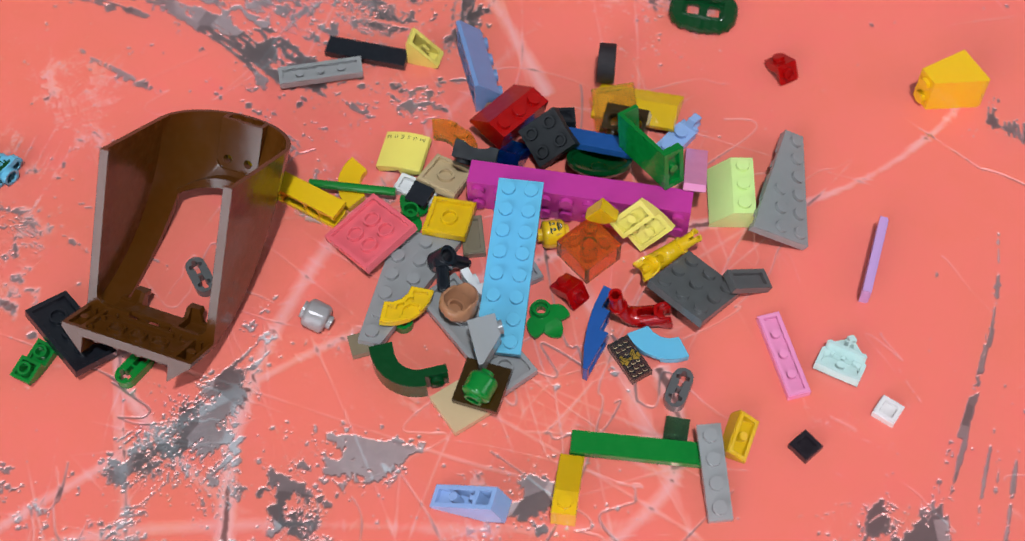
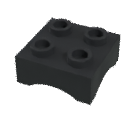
(548, 137)
(465, 153)

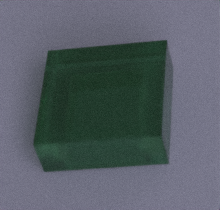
(676, 428)

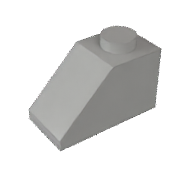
(485, 337)

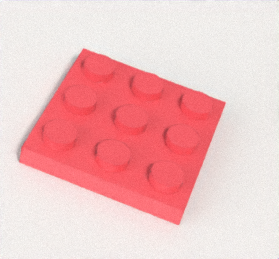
(371, 233)

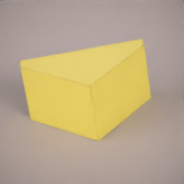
(422, 51)

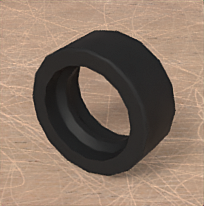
(606, 63)

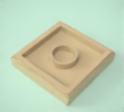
(445, 176)
(455, 416)

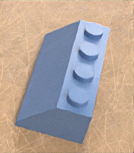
(477, 65)

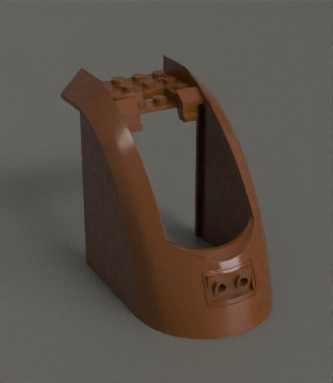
(133, 206)

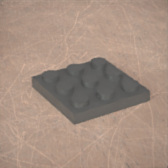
(692, 288)

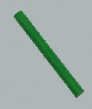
(353, 187)

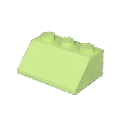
(731, 193)

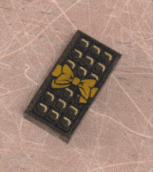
(629, 359)

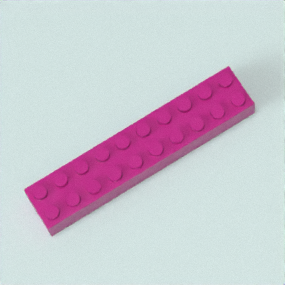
(570, 195)

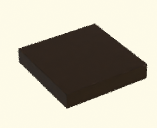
(501, 375)

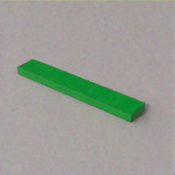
(635, 448)

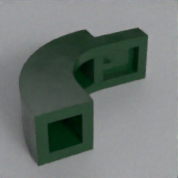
(402, 379)

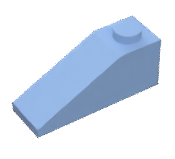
(473, 502)

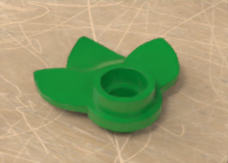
(547, 322)

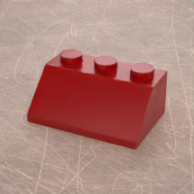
(509, 114)

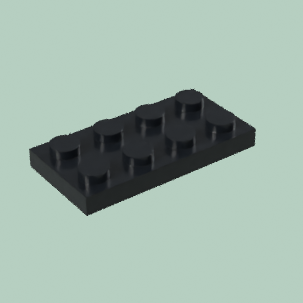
(47, 320)

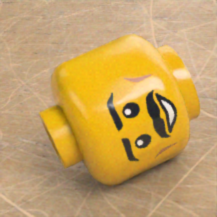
(551, 231)

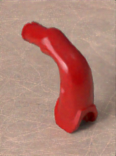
(640, 315)

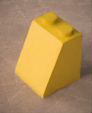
(951, 83)

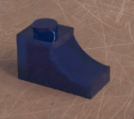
(513, 154)

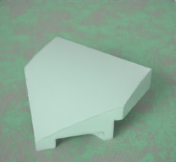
(842, 360)

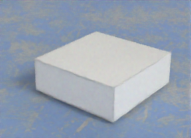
(887, 411)

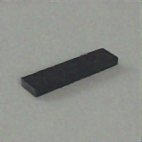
(369, 52)

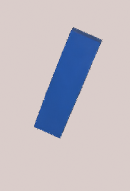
(596, 337)

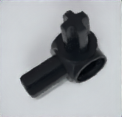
(443, 261)

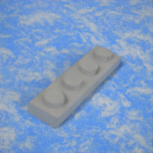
(320, 72)
(714, 473)

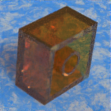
(588, 250)

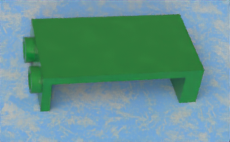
(662, 165)

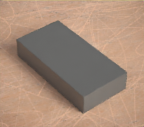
(747, 281)

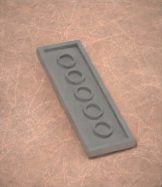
(460, 336)

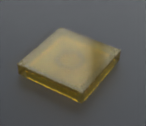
(619, 94)

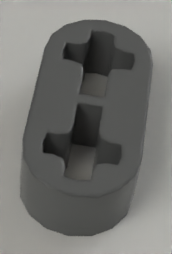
(197, 278)
(682, 391)

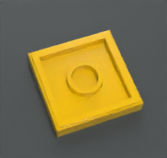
(449, 218)

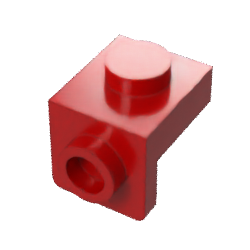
(784, 67)
(570, 289)

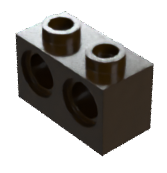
(612, 110)

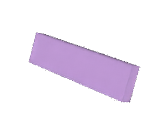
(873, 260)

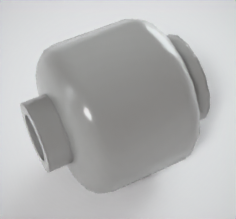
(316, 315)

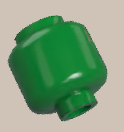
(479, 386)

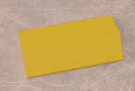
(663, 107)

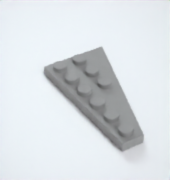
(783, 195)
(401, 270)

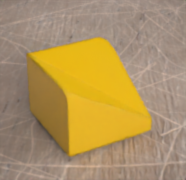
(602, 212)

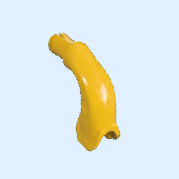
(662, 257)

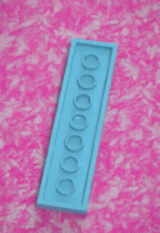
(511, 259)

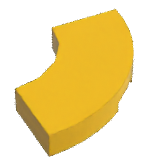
(352, 173)
(407, 308)

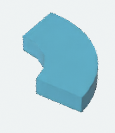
(657, 347)

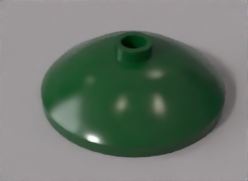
(597, 164)

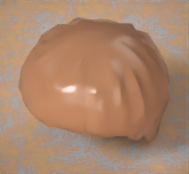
(459, 302)

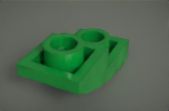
(35, 364)

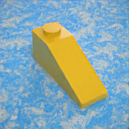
(567, 490)

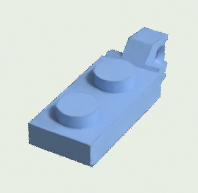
(683, 133)

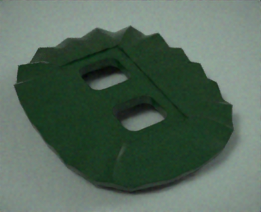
(701, 22)

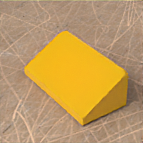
(739, 435)

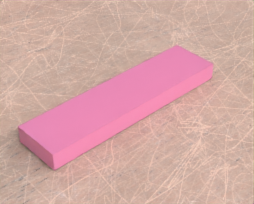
(695, 170)
(783, 356)

